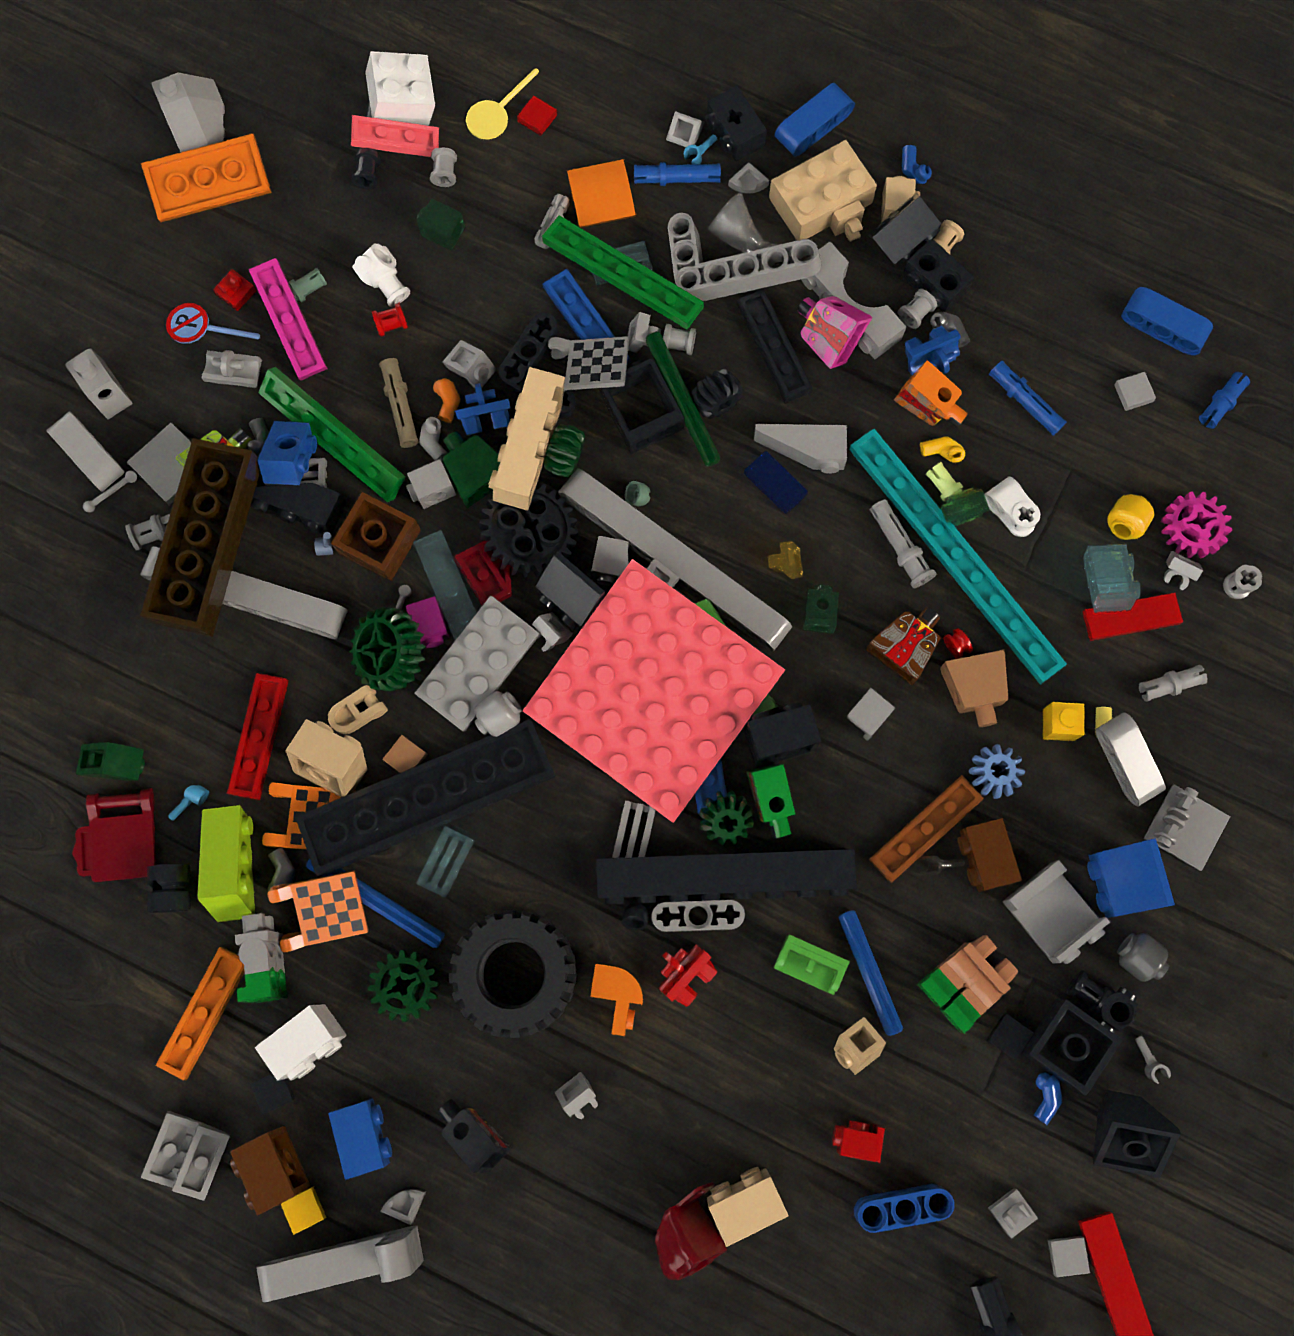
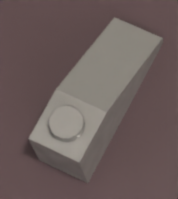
(811, 445)

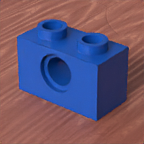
(287, 453)

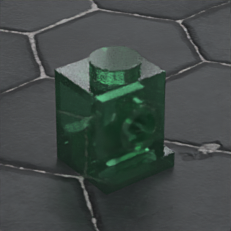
(817, 619)

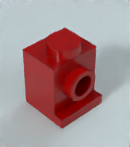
(859, 1141)

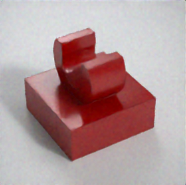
(234, 290)

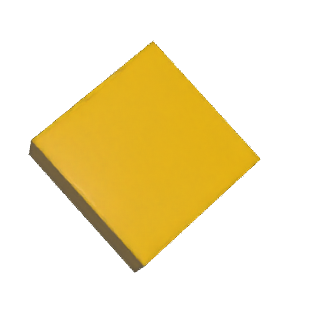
(303, 1210)

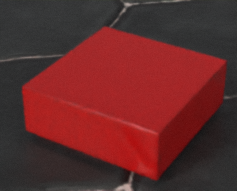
(537, 115)

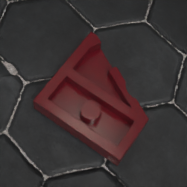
(484, 575)

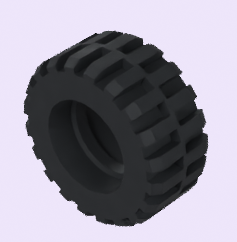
(469, 965)

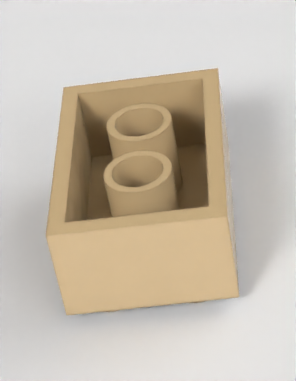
(819, 187)

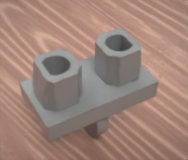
(232, 369)

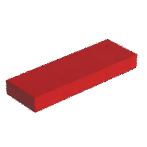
(1144, 615)

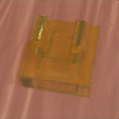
(788, 561)

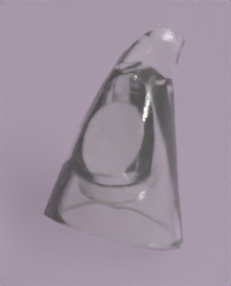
(736, 227)

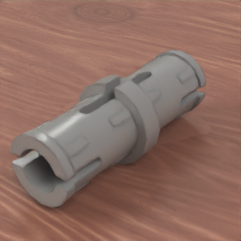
(1173, 683)

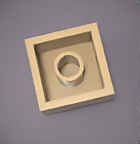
(327, 758)
(745, 1205)

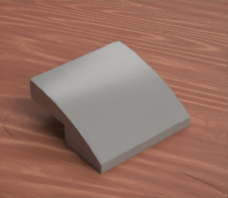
(185, 1155)

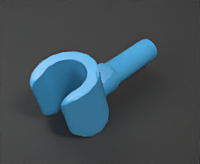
(699, 150)
(193, 793)

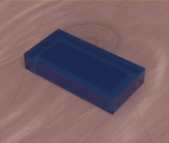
(776, 482)

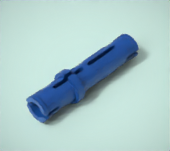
(677, 173)
(1022, 393)

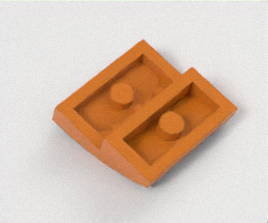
(601, 193)

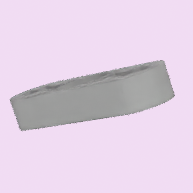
(721, 907)

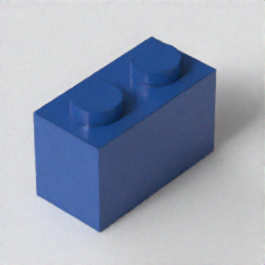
(360, 1138)

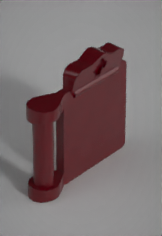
(116, 845)

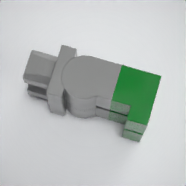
(261, 960)

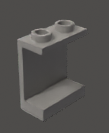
(1055, 914)

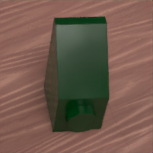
(110, 761)

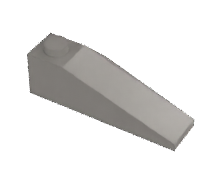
(191, 109)

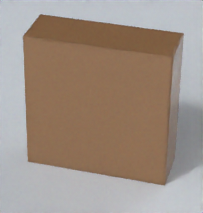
(404, 755)

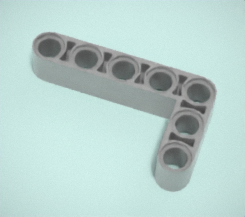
(734, 266)
(388, 1254)

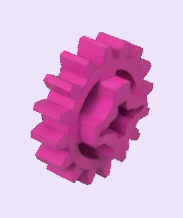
(1200, 513)

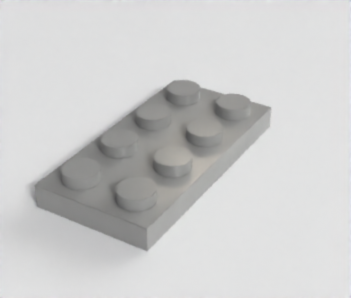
(477, 663)

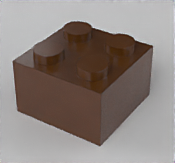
(376, 536)
(269, 1170)

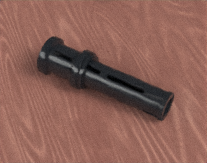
(367, 164)

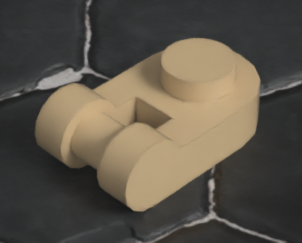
(346, 717)

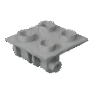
(1187, 826)

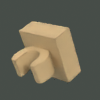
(848, 220)

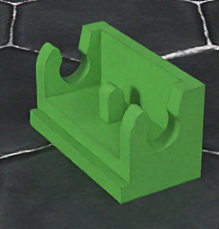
(811, 964)

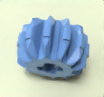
(1008, 767)

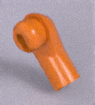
(447, 391)

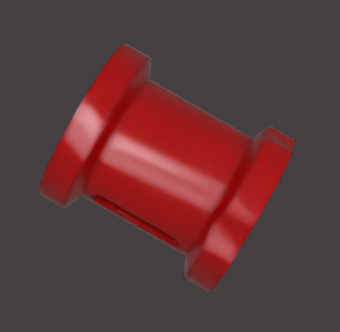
(389, 319)

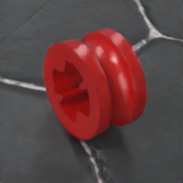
(958, 643)

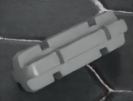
(560, 206)

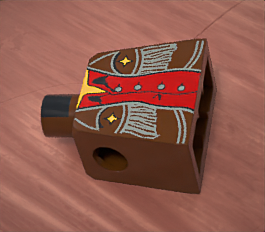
(907, 644)

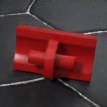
(682, 970)

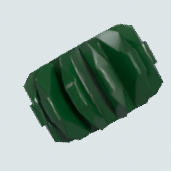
(564, 450)
(726, 829)

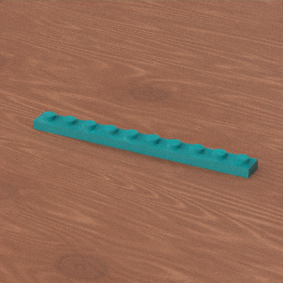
(957, 557)

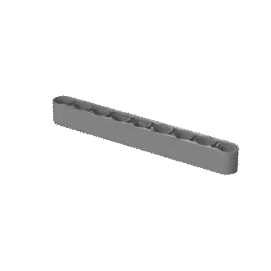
(695, 572)

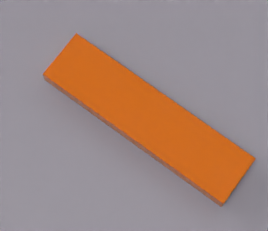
(202, 1014)

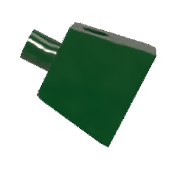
(470, 466)

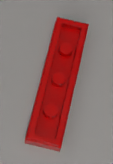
(257, 736)
(1115, 1276)

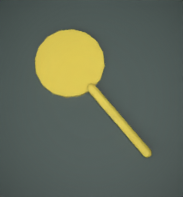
(488, 118)

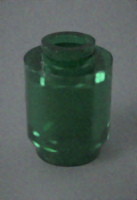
(964, 506)

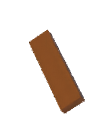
(926, 829)

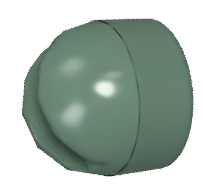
(637, 488)

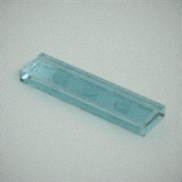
(446, 581)

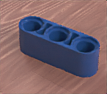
(814, 119)
(1167, 321)
(919, 1213)

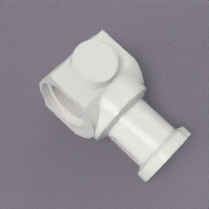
(378, 269)

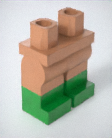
(979, 980)

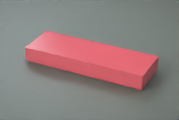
(394, 136)

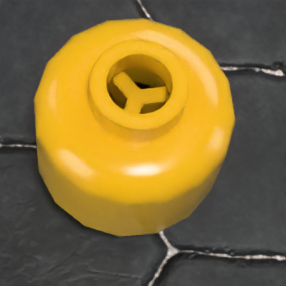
(1130, 517)

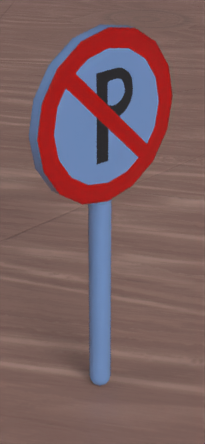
(190, 322)

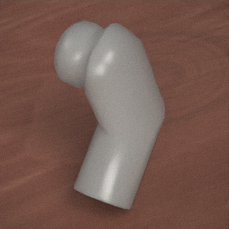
(430, 437)

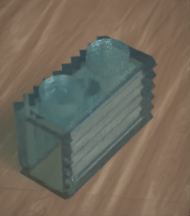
(1111, 577)

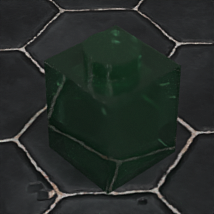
(440, 224)

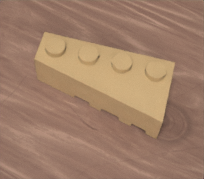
(528, 439)

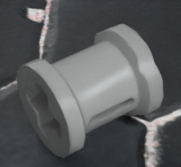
(443, 167)
(917, 308)
(679, 339)
(1251, 584)

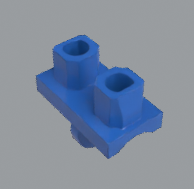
(939, 350)
(470, 416)

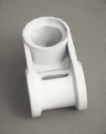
(1011, 503)

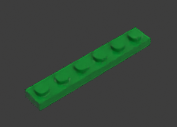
(623, 272)
(332, 434)

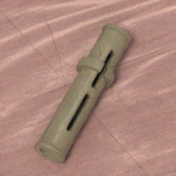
(396, 391)

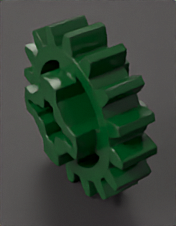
(410, 999)

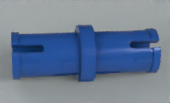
(1224, 400)

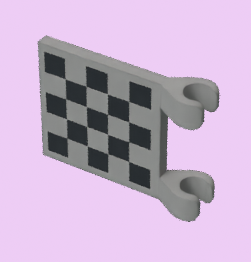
(592, 361)

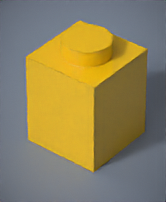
(1063, 721)

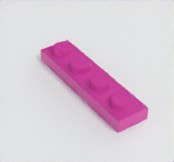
(288, 319)

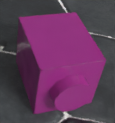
(430, 620)

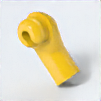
(944, 447)

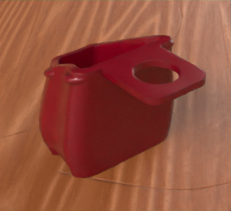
(687, 1237)

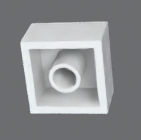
(400, 87)
(300, 1042)

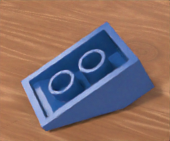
(1130, 879)

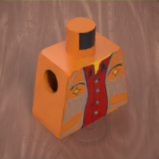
(931, 396)

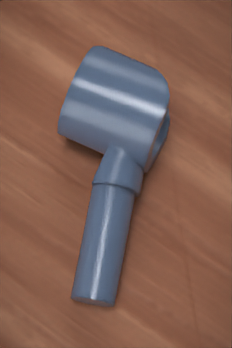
(323, 545)

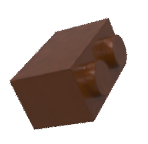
(989, 855)

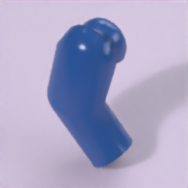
(911, 168)

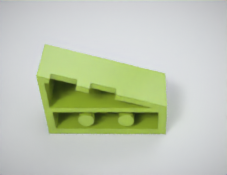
(226, 863)

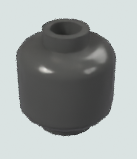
(1143, 957)

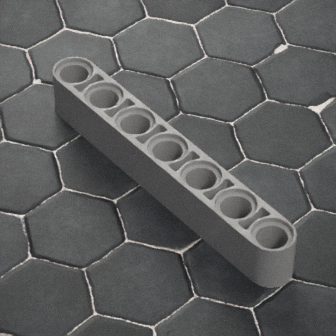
(275, 602)

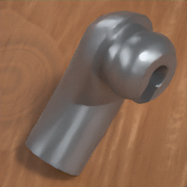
(950, 323)
(260, 433)
(284, 871)

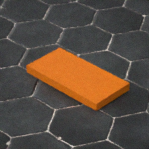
(206, 177)

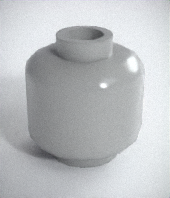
(497, 713)

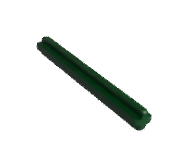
(683, 399)

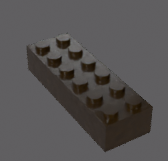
(202, 538)

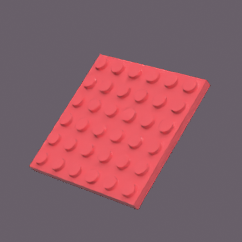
(653, 690)

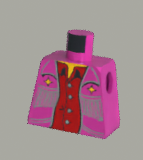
(832, 328)

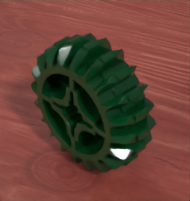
(397, 634)

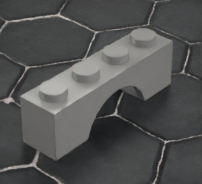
(884, 328)

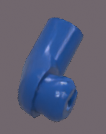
(1052, 1097)

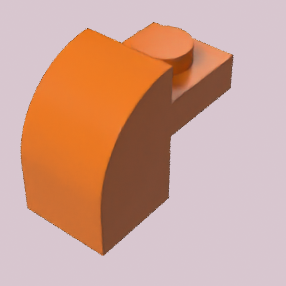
(621, 986)

